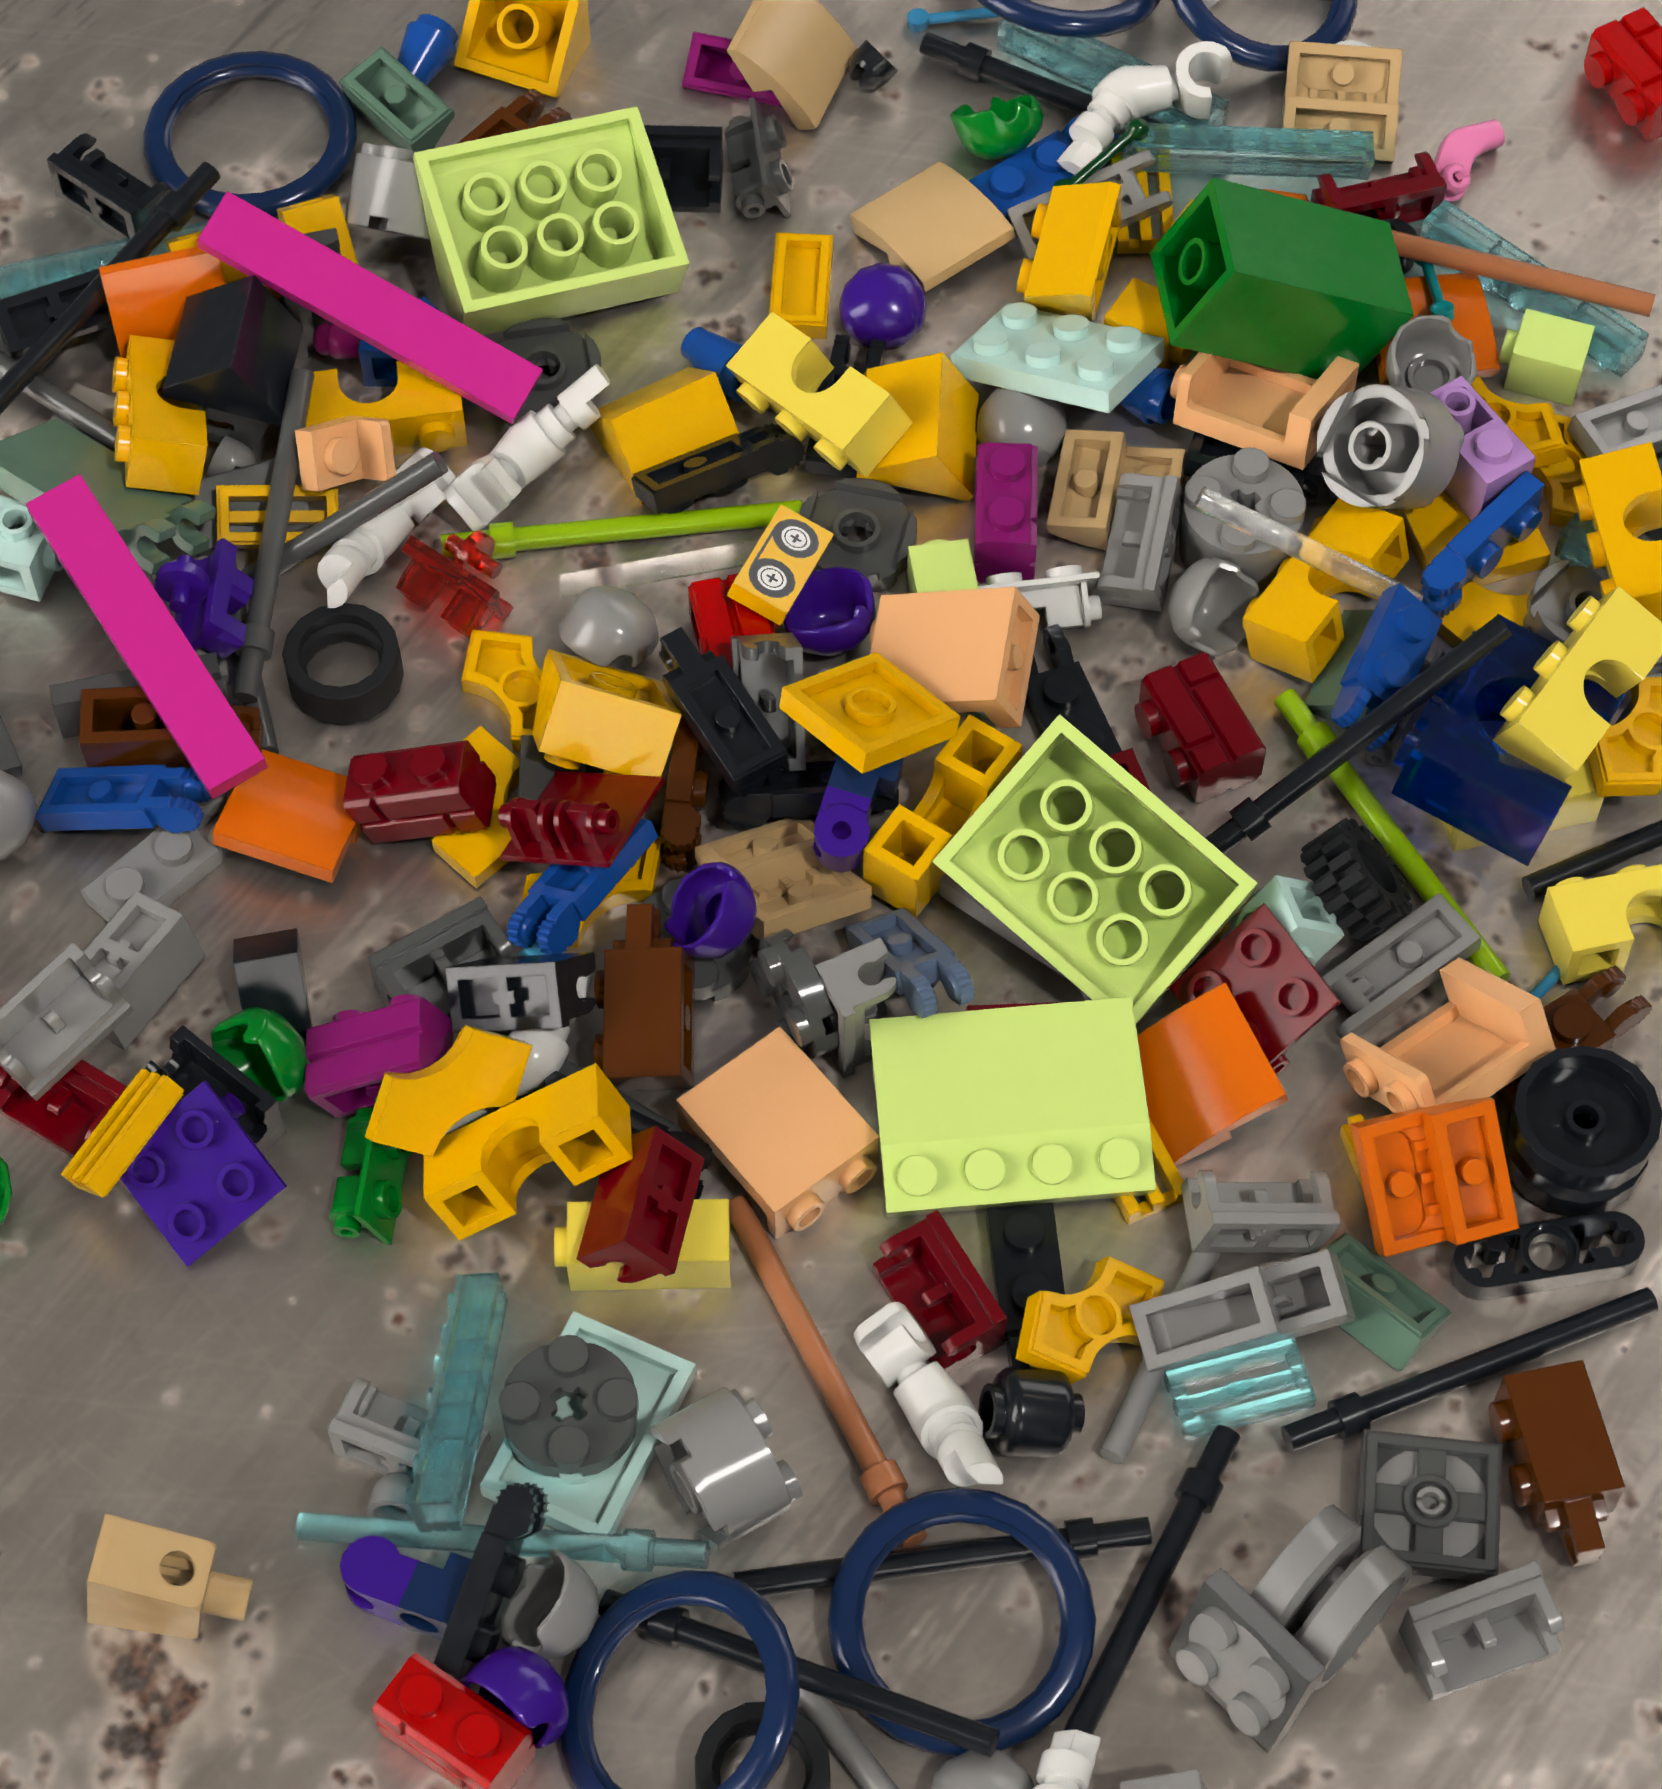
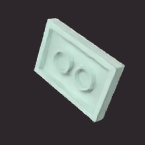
(1059, 356)
(600, 1500)

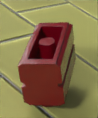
(1200, 728)
(420, 792)

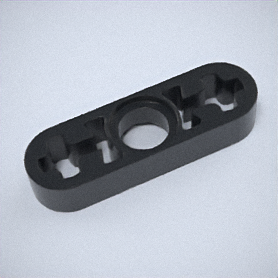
(1597, 1266)

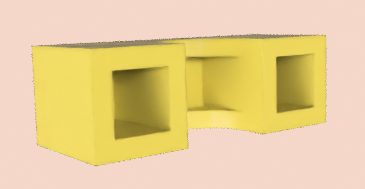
(849, 421)
(1552, 721)
(1591, 919)

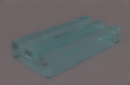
(1246, 1413)

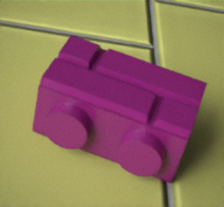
(1005, 509)
(360, 1047)

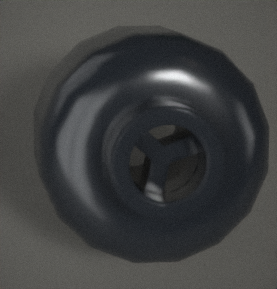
(1030, 1412)

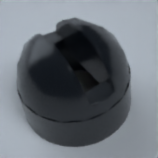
(870, 67)

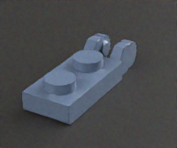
(915, 960)

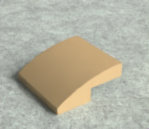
(795, 53)
(1344, 91)
(933, 225)
(1089, 482)
(787, 878)

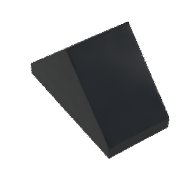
(273, 976)

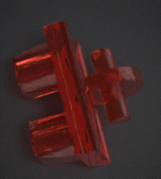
(431, 571)

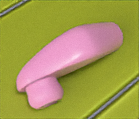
(1459, 151)

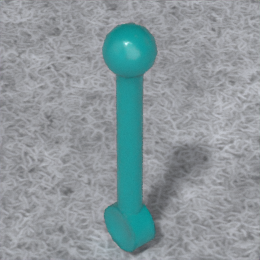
(1439, 305)

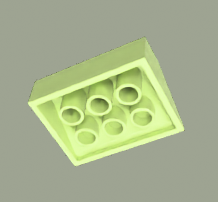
(550, 221)
(1095, 871)
(1011, 1107)

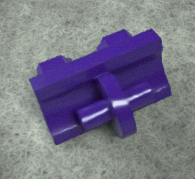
(202, 596)

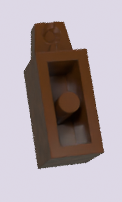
(125, 729)
(646, 1008)
(1559, 1454)

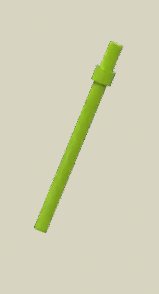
(513, 539)
(1315, 736)

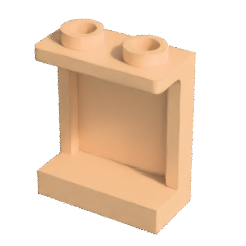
(1258, 404)
(962, 647)
(1457, 1052)
(782, 1131)

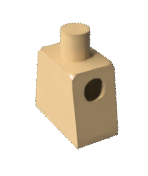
(137, 1575)

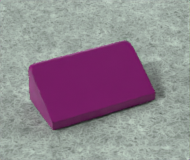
(714, 71)

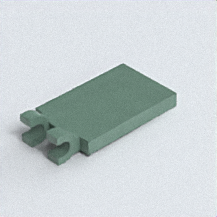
(57, 452)

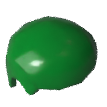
(1002, 129)
(264, 1050)

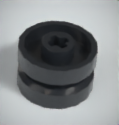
(1581, 1130)

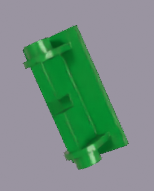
(374, 1195)

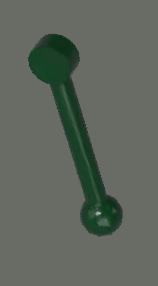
(1136, 130)

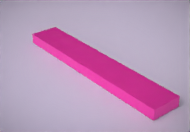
(369, 307)
(146, 636)

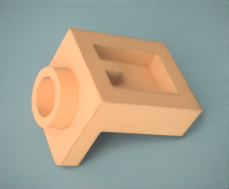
(345, 452)

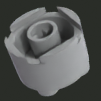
(386, 192)
(1389, 447)
(1255, 483)
(723, 1466)

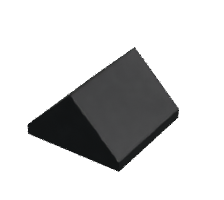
(234, 351)

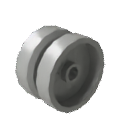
(1325, 1597)

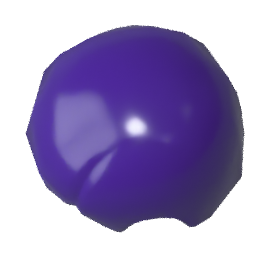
(883, 305)
(832, 611)
(712, 911)
(525, 1690)

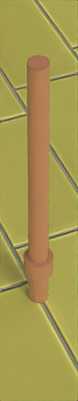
(1524, 274)
(880, 1477)

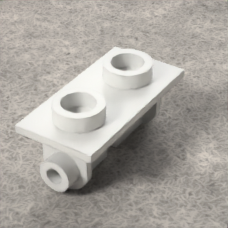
(1060, 594)

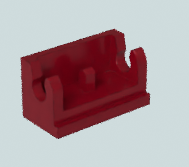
(1399, 197)
(67, 1110)
(643, 1208)
(942, 1291)

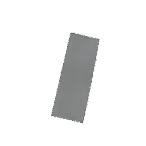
(1243, 1311)

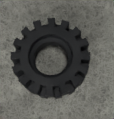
(1356, 880)

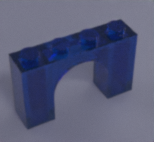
(1465, 775)

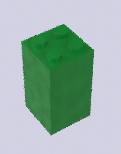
(1279, 280)

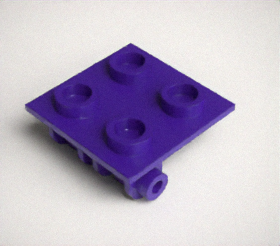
(201, 1173)

